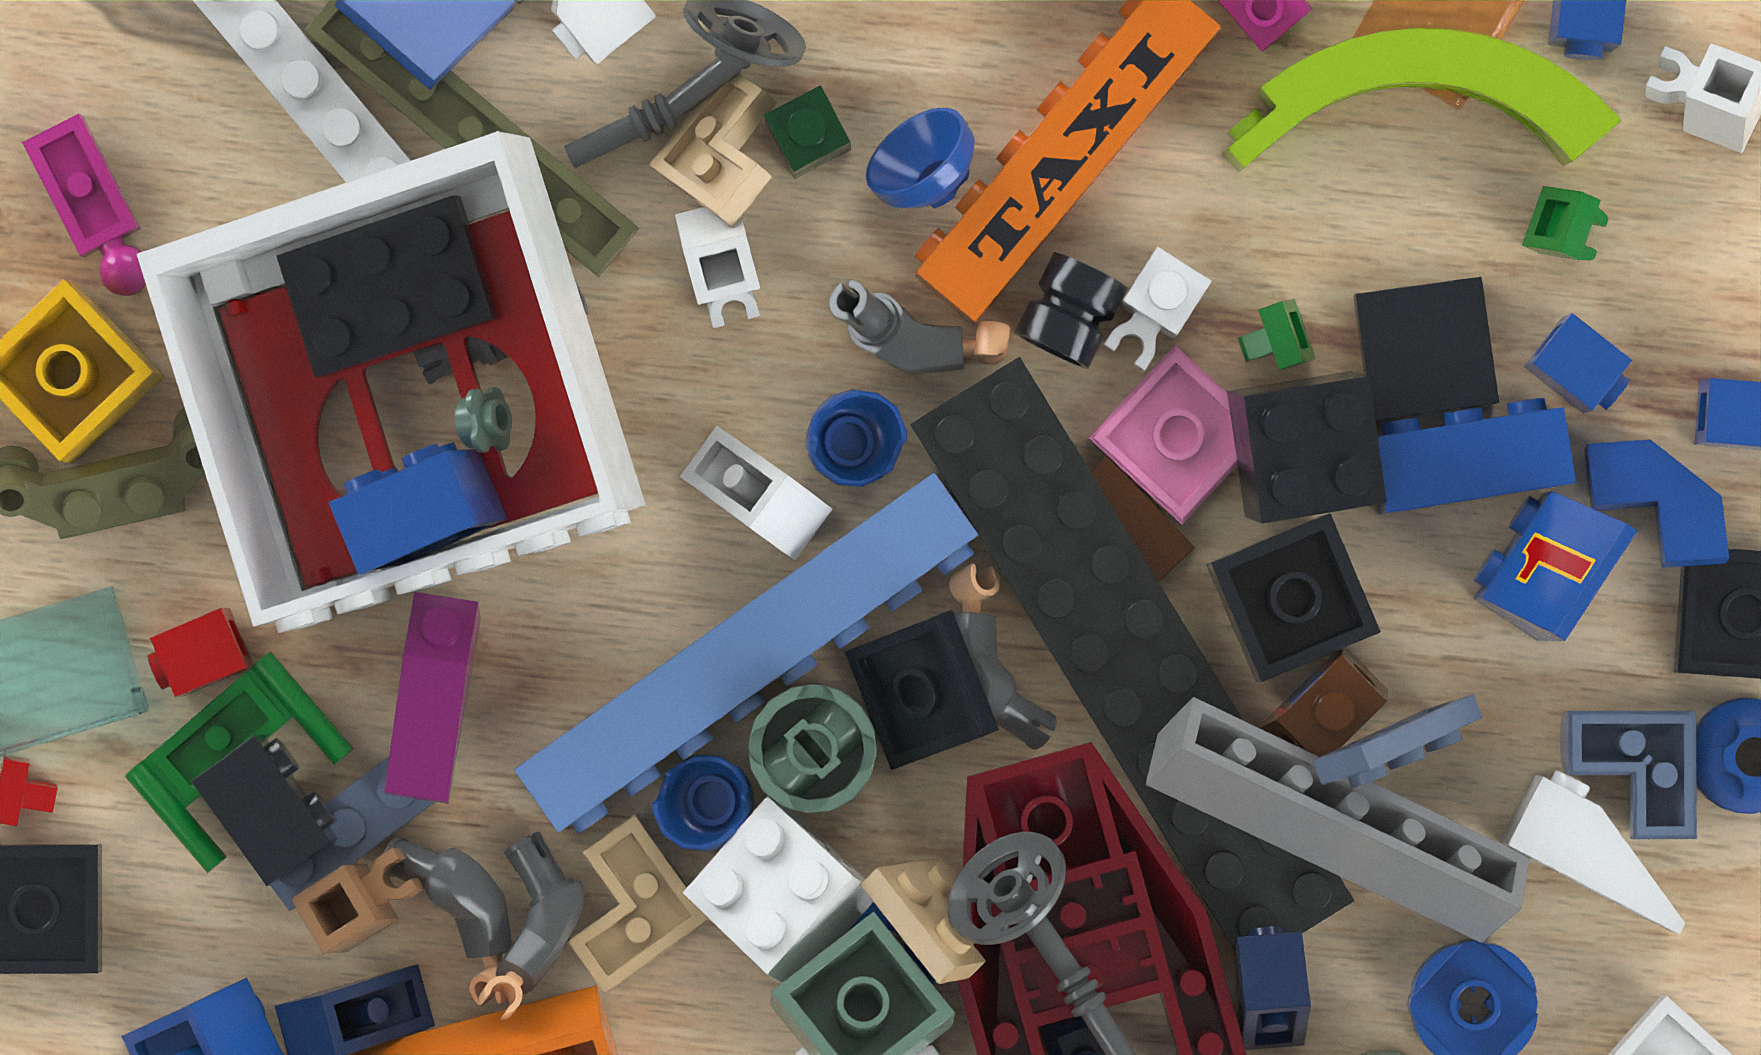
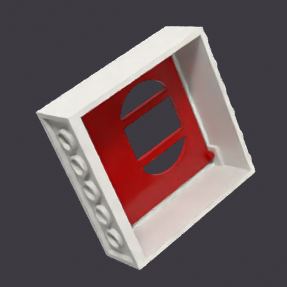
(540, 327)

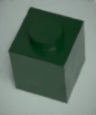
(807, 132)

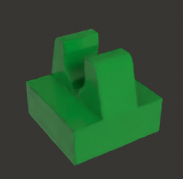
(1563, 223)
(1282, 336)

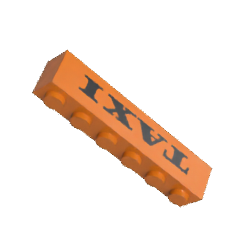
(1064, 154)

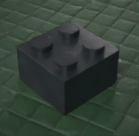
(1307, 447)
(1293, 598)

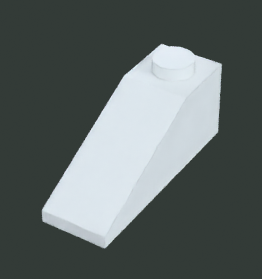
(1582, 843)

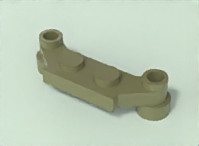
(102, 491)

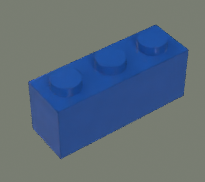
(1474, 456)

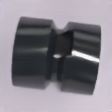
(1071, 310)

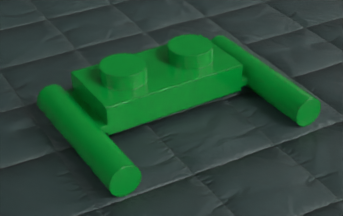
(251, 706)

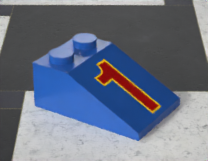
(1551, 565)

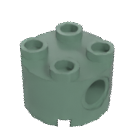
(812, 748)

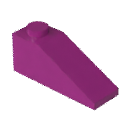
(432, 696)

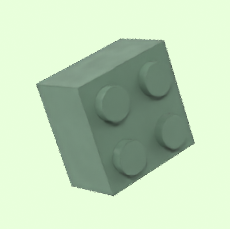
(862, 998)

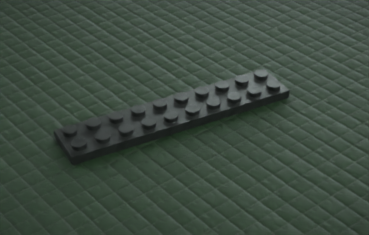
(1108, 631)

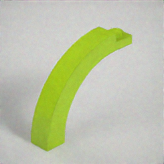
(1484, 68)

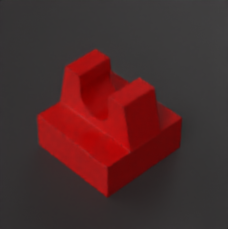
(21, 792)

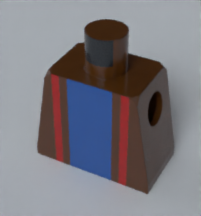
(1328, 705)

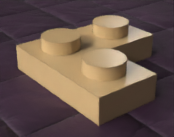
(705, 151)
(916, 905)
(650, 907)

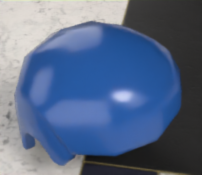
(855, 437)
(703, 803)

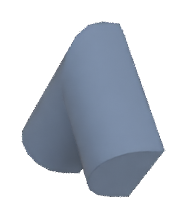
(1653, 750)

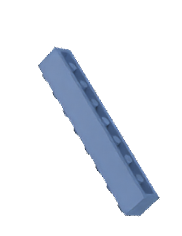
(746, 653)

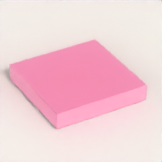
(1172, 435)

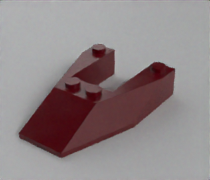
(1117, 912)

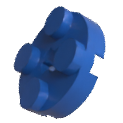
(1471, 964)

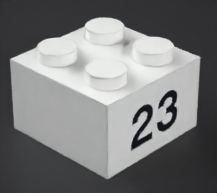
(779, 891)

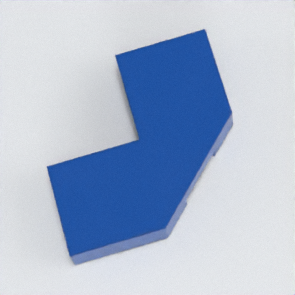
(1647, 476)

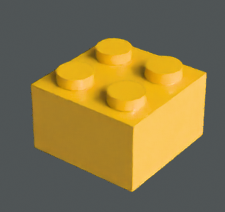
(71, 372)

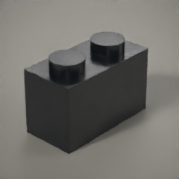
(267, 807)

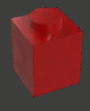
(199, 653)

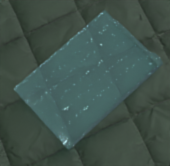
(65, 671)

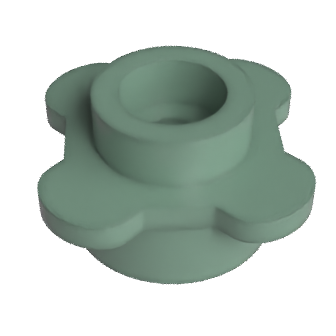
(484, 420)

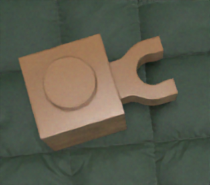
(353, 903)

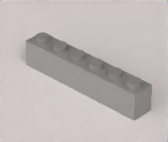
(1352, 832)

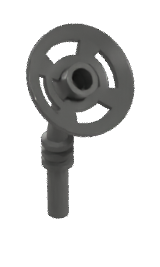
(738, 43)
(1028, 909)

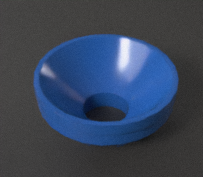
(922, 160)
(1716, 744)

